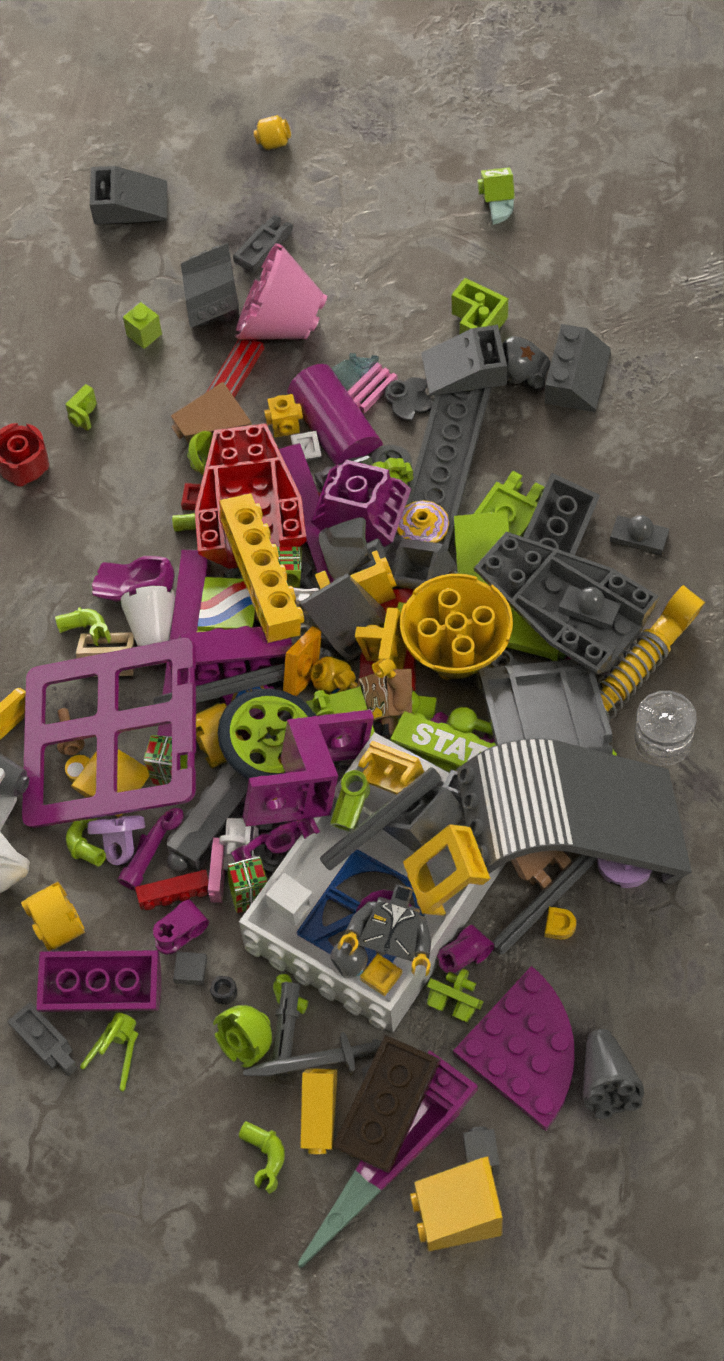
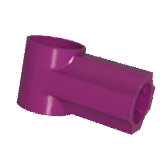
(468, 947)

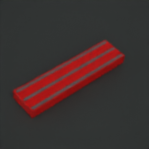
(238, 365)

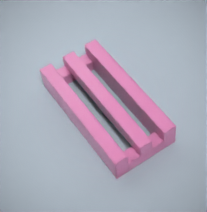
(370, 381)
(217, 873)

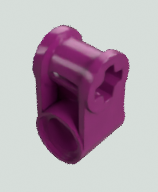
(179, 927)

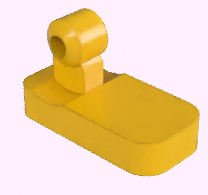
(12, 711)

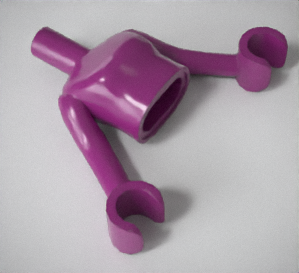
(279, 839)

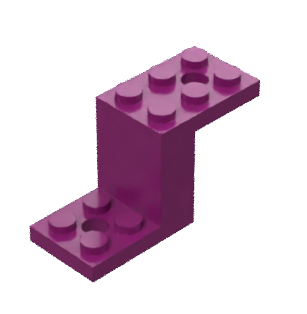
(309, 769)

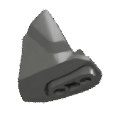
(348, 551)

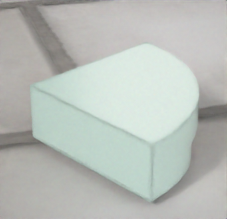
(501, 210)

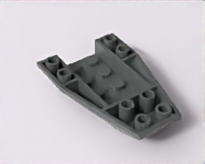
(534, 583)

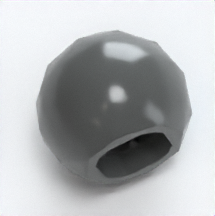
(349, 965)

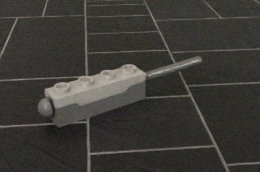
(225, 799)

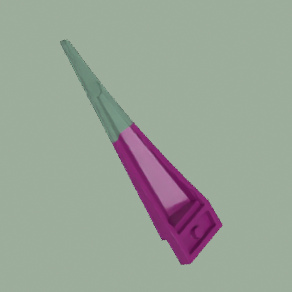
(440, 1107)

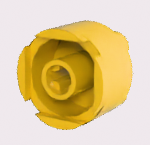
(206, 734)
(53, 916)

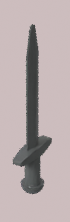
(345, 1053)

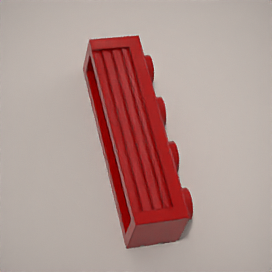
(172, 890)

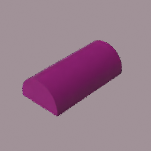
(333, 414)
(99, 981)

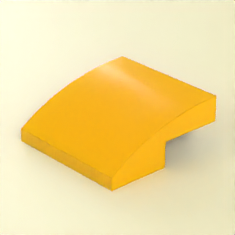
(130, 776)

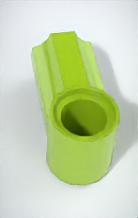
(350, 803)

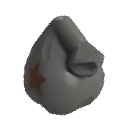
(525, 362)

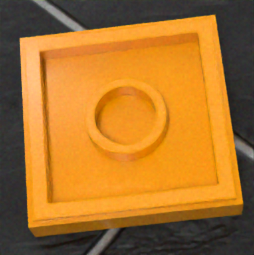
(300, 660)

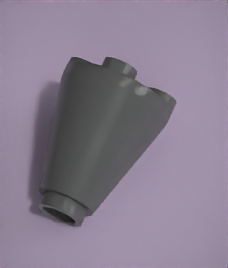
(609, 1077)

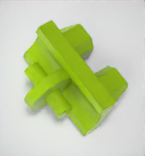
(440, 993)

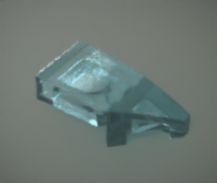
(352, 370)

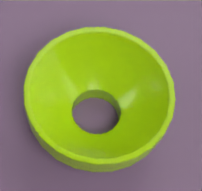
(199, 446)

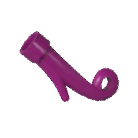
(133, 874)

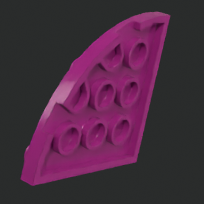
(525, 1049)

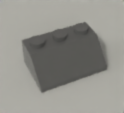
(577, 369)

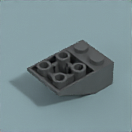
(126, 196)
(466, 362)
(341, 609)

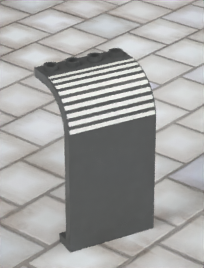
(573, 800)

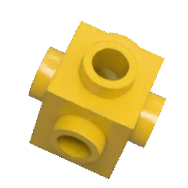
(283, 415)

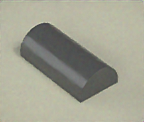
(561, 514)

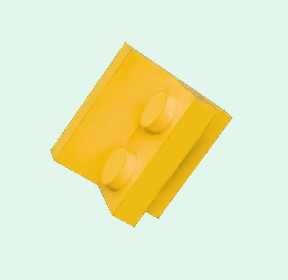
(383, 642)

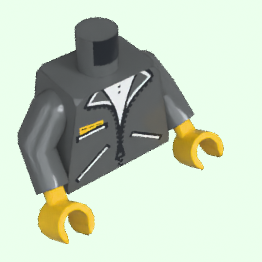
(391, 929)

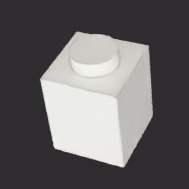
(289, 898)

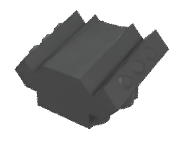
(210, 286)

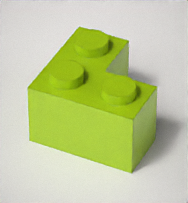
(478, 306)

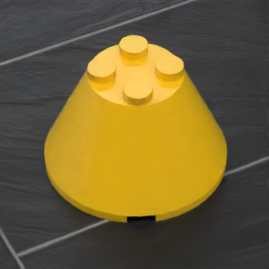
(456, 625)

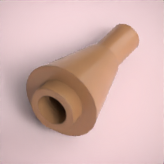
(71, 747)

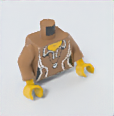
(385, 692)

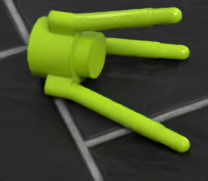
(118, 1031)

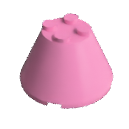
(281, 302)

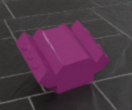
(363, 492)

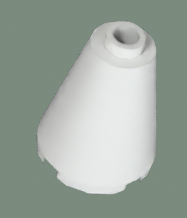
(149, 614)

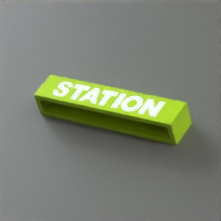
(437, 742)

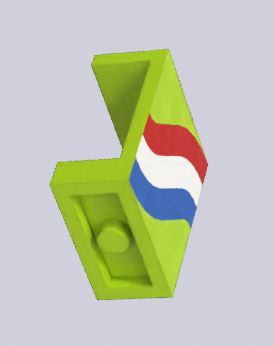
(225, 605)

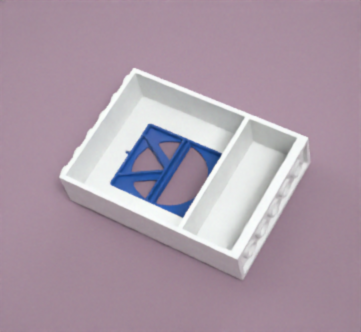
(306, 947)

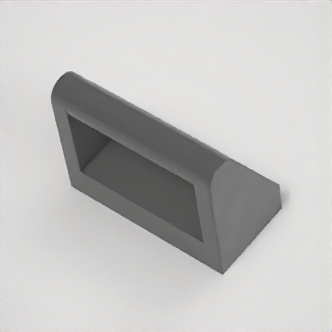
(423, 554)

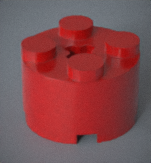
(22, 453)

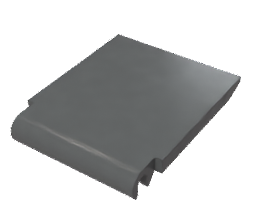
(546, 702)

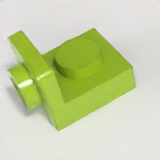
(80, 406)

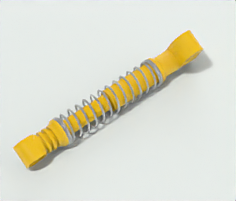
(650, 647)

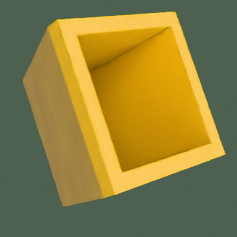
(458, 1206)

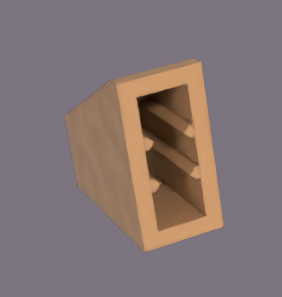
(209, 412)

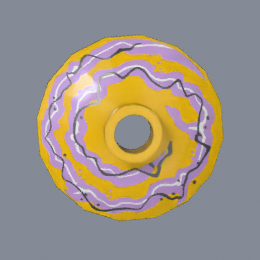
(429, 530)

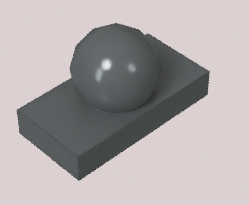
(639, 534)
(589, 606)

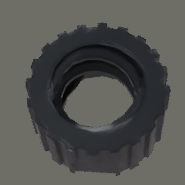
(223, 998)

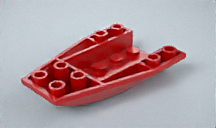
(241, 464)

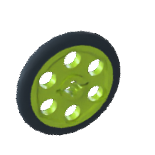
(237, 717)

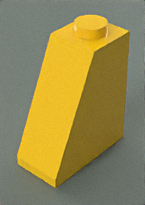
(318, 1109)

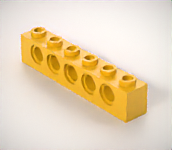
(260, 568)

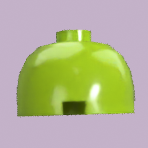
(243, 1034)

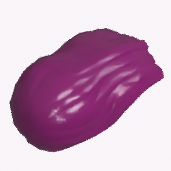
(117, 579)

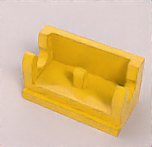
(389, 767)

